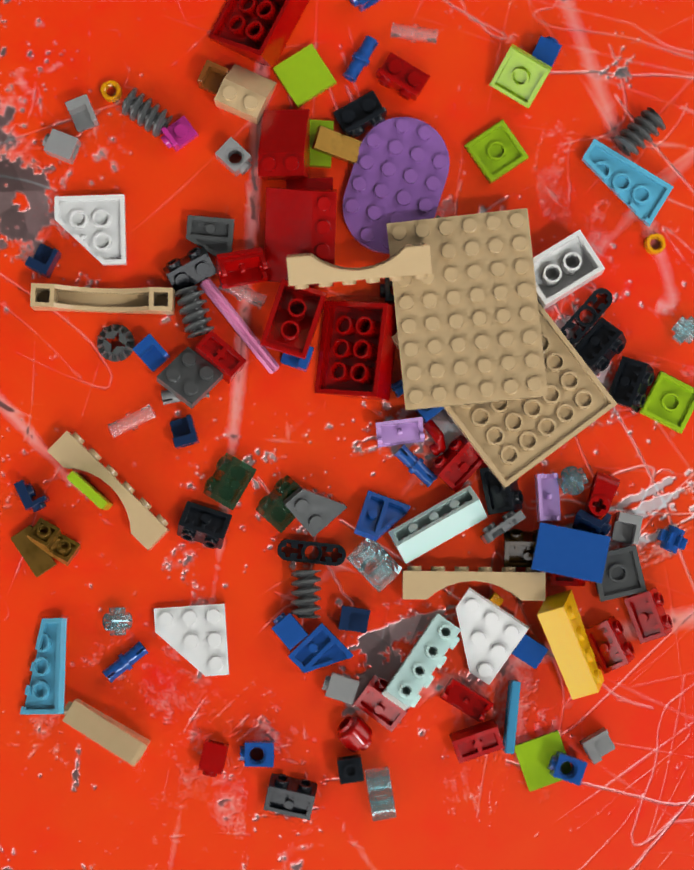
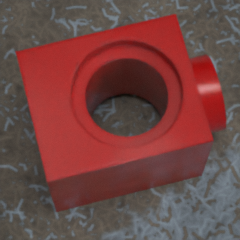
(213, 758)

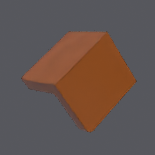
(212, 76)

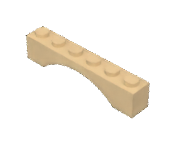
(309, 269)
(102, 300)
(143, 523)
(523, 585)

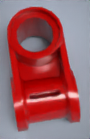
(602, 491)

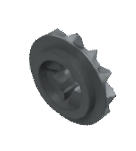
(120, 352)

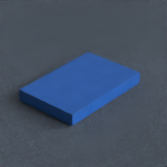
(570, 552)

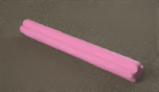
(239, 325)

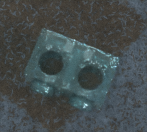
(374, 563)
(380, 793)

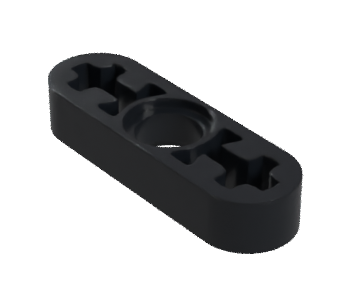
(602, 308)
(293, 556)

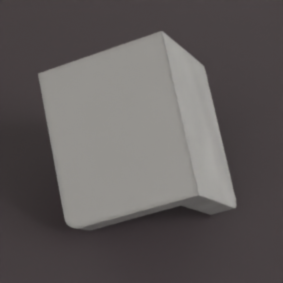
(82, 113)
(627, 528)
(597, 745)

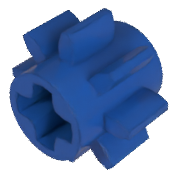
(672, 539)

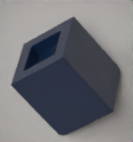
(44, 260)
(184, 432)
(354, 619)

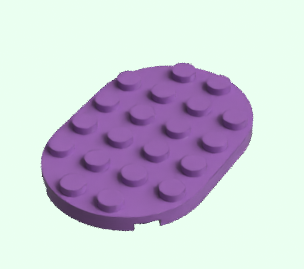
(395, 179)

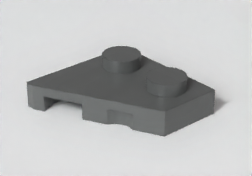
(211, 232)
(313, 509)
(510, 519)

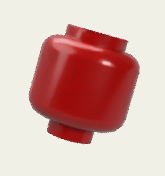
(354, 734)

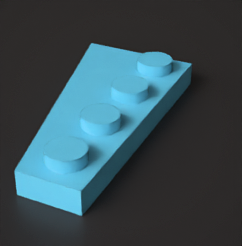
(628, 181)
(47, 681)

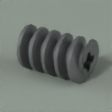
(145, 113)
(639, 131)
(194, 312)
(306, 593)

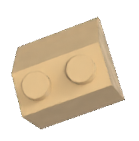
(244, 94)

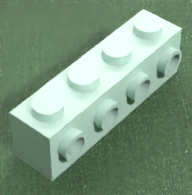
(438, 524)
(421, 662)

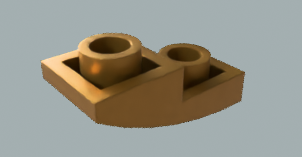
(52, 542)

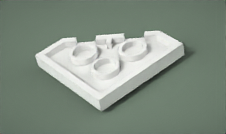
(96, 224)
(487, 634)
(197, 635)

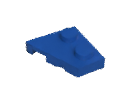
(379, 515)
(319, 650)

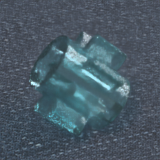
(684, 330)
(572, 480)
(117, 621)

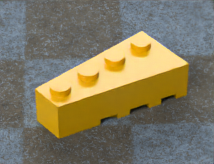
(570, 644)

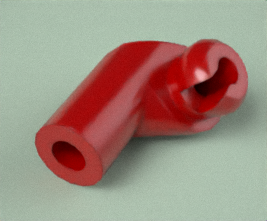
(438, 437)

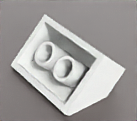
(565, 268)

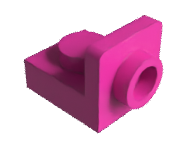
(178, 134)

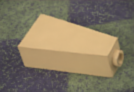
(106, 731)

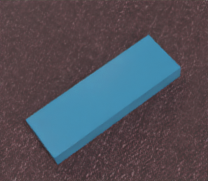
(511, 716)

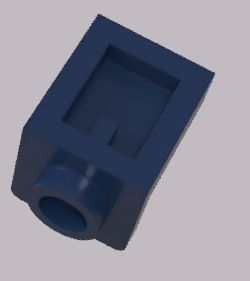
(26, 495)
(587, 522)

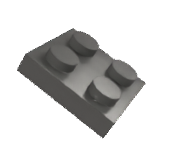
(189, 377)
(621, 574)

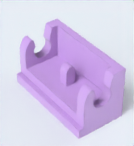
(399, 432)
(547, 497)

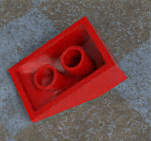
(284, 144)
(293, 319)

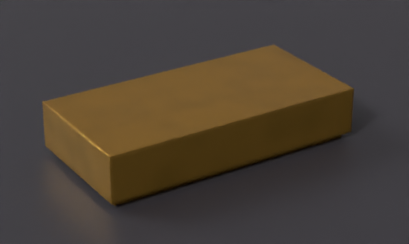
(336, 145)
(34, 556)

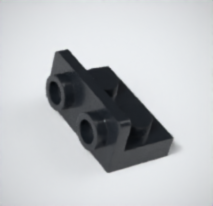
(360, 114)
(189, 269)
(601, 345)
(631, 383)
(498, 498)
(203, 525)
(290, 796)

